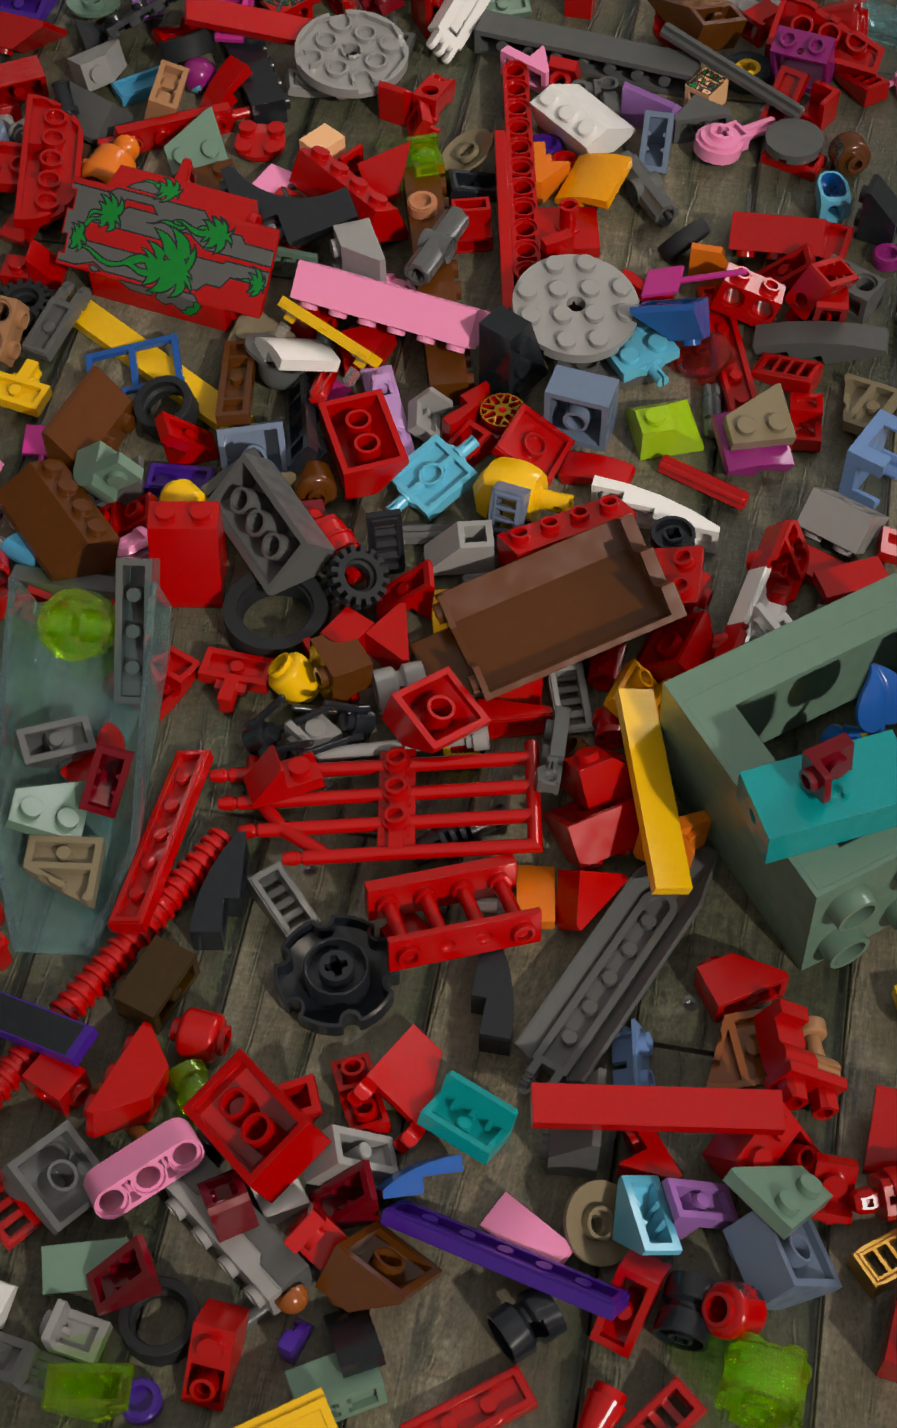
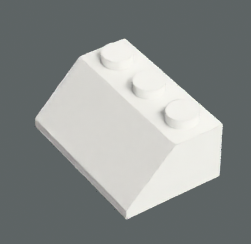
(580, 120)

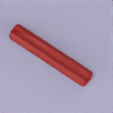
(322, 386)
(703, 482)

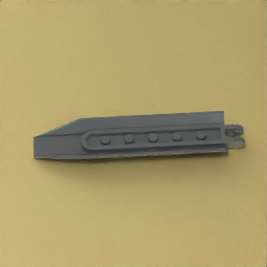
(610, 976)

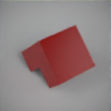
(478, 234)

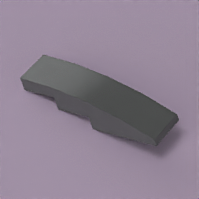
(829, 339)

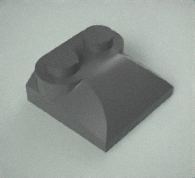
(52, 1177)

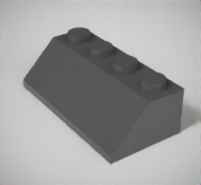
(270, 525)

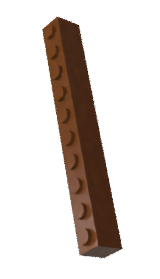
(444, 368)

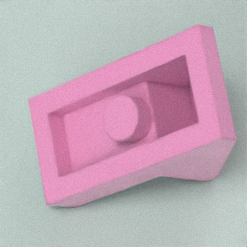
(537, 66)

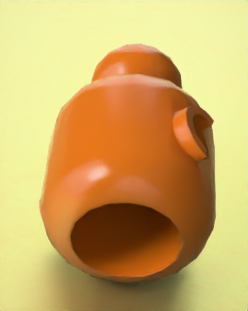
(109, 157)

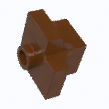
(340, 668)

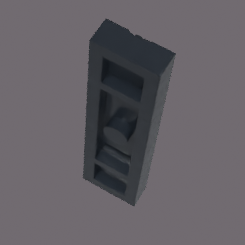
(301, 426)

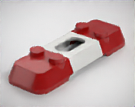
(772, 579)

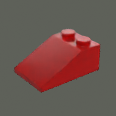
(256, 1126)

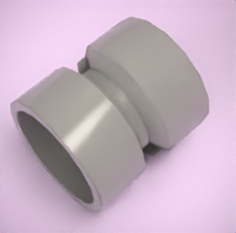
(387, 681)

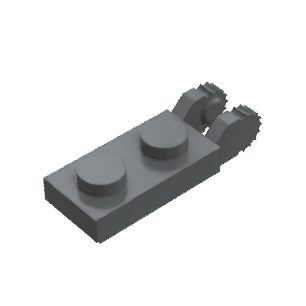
(56, 321)

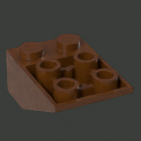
(708, 21)

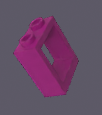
(816, 60)

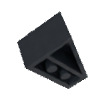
(509, 354)

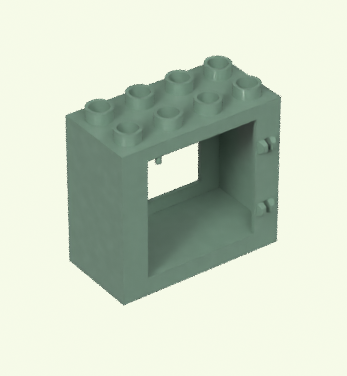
(716, 727)

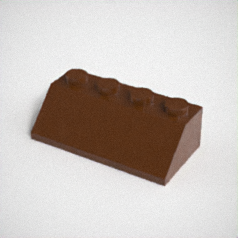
(59, 521)

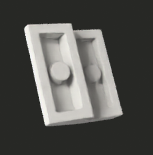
(298, 354)

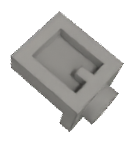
(317, 729)

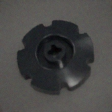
(329, 1001)

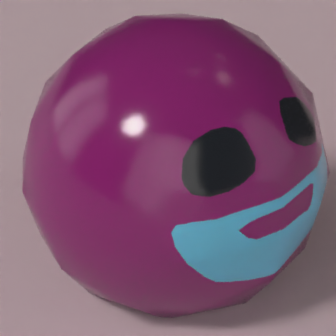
(200, 74)

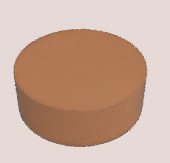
(422, 205)

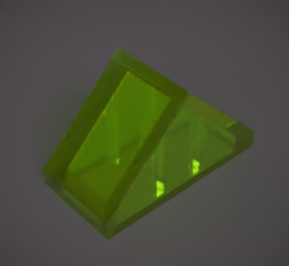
(88, 1390)

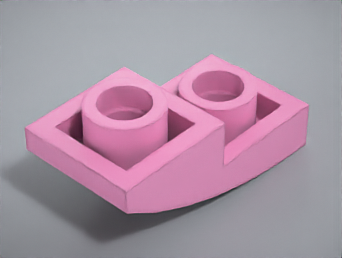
(521, 1227)

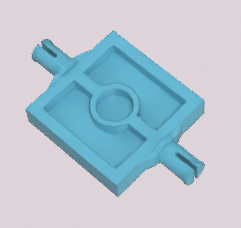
(644, 355)
(434, 476)

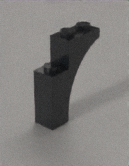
(299, 218)

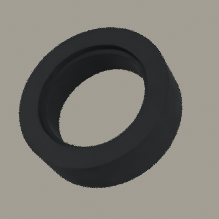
(248, 591)

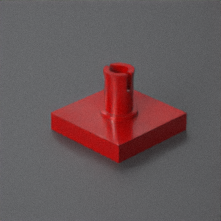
(579, 220)

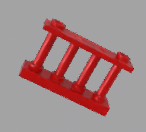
(444, 887)

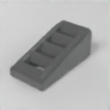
(265, 877)

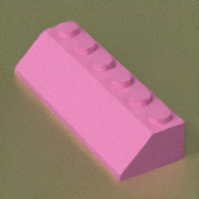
(387, 304)

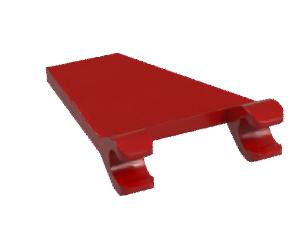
(405, 1080)

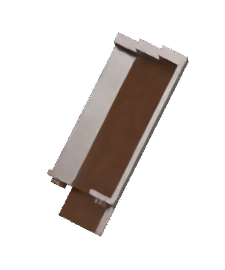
(550, 610)

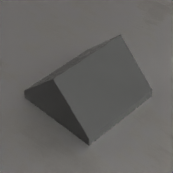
(97, 114)

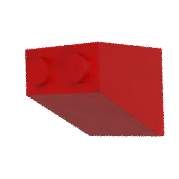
(190, 550)

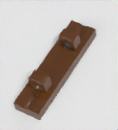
(235, 385)

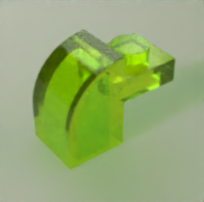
(424, 155)

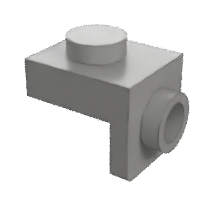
(425, 413)
(74, 1333)

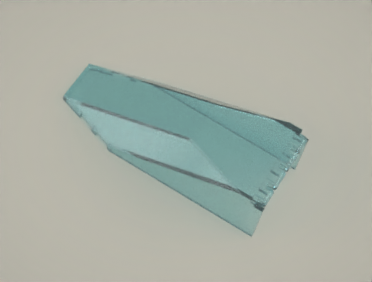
(46, 689)

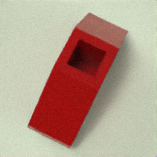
(130, 1087)

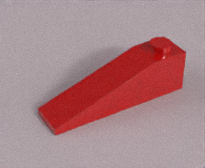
(853, 50)

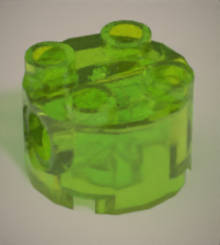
(77, 624)
(763, 1383)

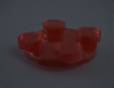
(707, 359)

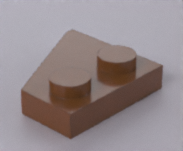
(737, 1054)

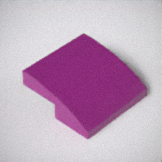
(749, 461)

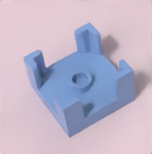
(869, 457)

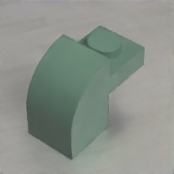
(105, 471)

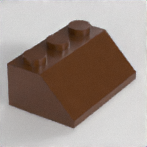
(90, 414)

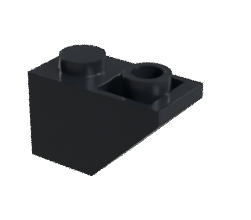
(878, 214)

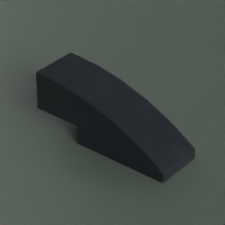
(221, 896)
(494, 1000)

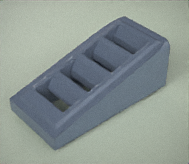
(513, 493)

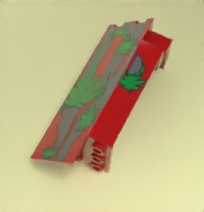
(170, 246)

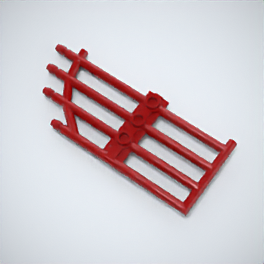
(397, 808)

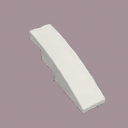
(652, 506)

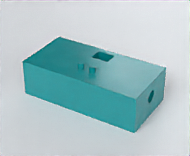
(793, 822)

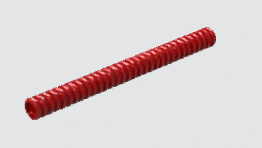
(119, 953)

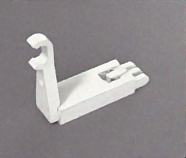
(461, 19)

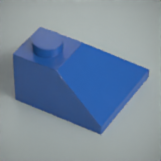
(676, 318)

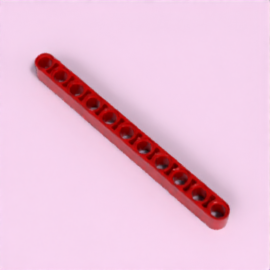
(520, 167)

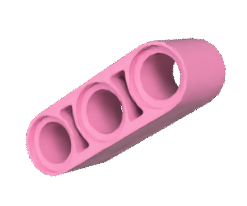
(143, 1168)

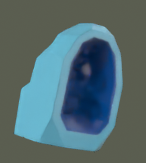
(832, 197)

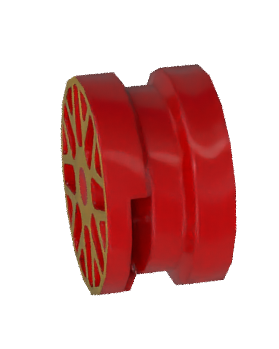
(498, 412)

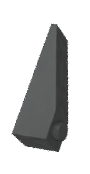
(131, 608)

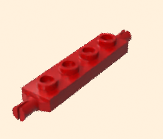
(158, 131)

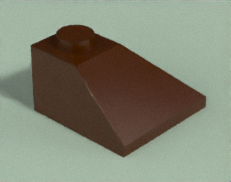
(374, 1271)

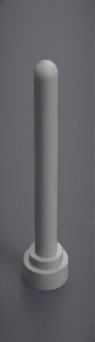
(478, 740)

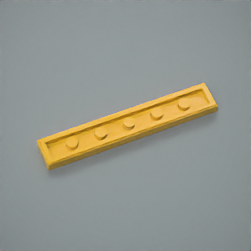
(653, 792)

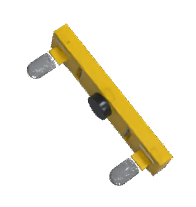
(327, 335)

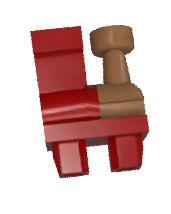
(796, 1059)

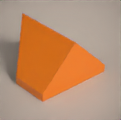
(706, 260)

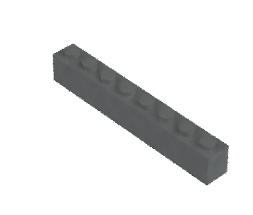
(598, 55)

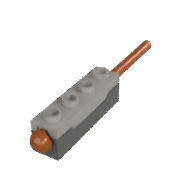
(257, 1256)

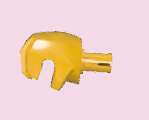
(524, 475)

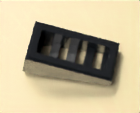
(468, 184)
(387, 540)

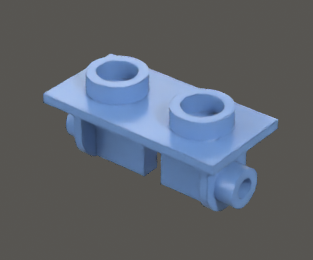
(633, 1048)

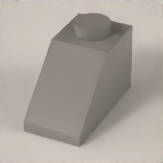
(98, 65)
(348, 1149)

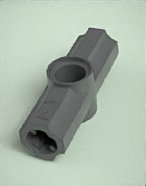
(648, 190)
(436, 246)

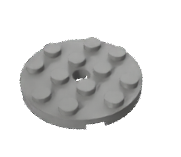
(328, 39)
(593, 284)

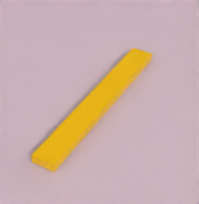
(111, 333)

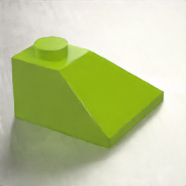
(663, 429)

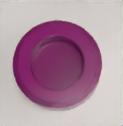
(885, 257)

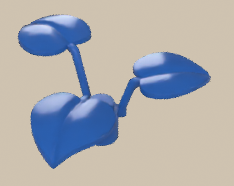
(874, 705)

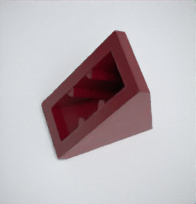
(106, 780)
(350, 1197)
(228, 1205)
(124, 1277)

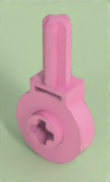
(725, 142)

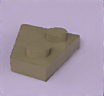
(760, 422)
(67, 865)

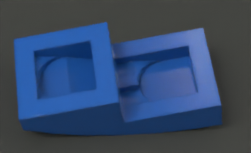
(410, 1179)

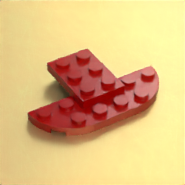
(43, 164)

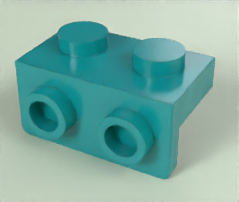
(469, 1118)

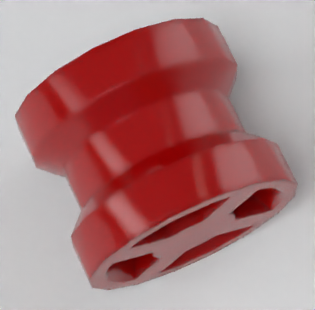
(608, 729)

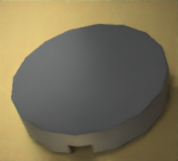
(794, 141)

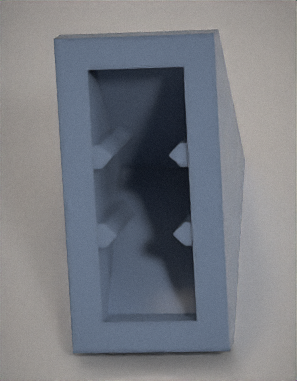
(656, 140)

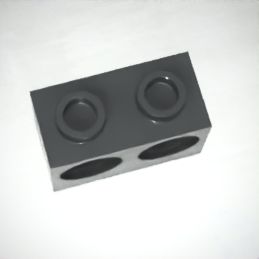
(865, 293)

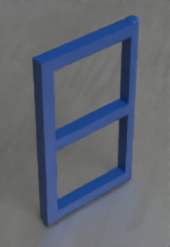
(131, 349)

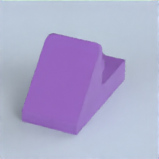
(698, 1205)

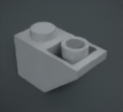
(462, 549)

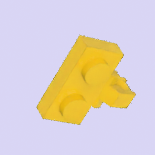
(24, 391)

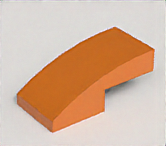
(537, 889)

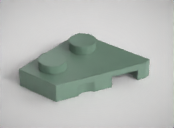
(779, 1194)

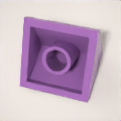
(637, 100)

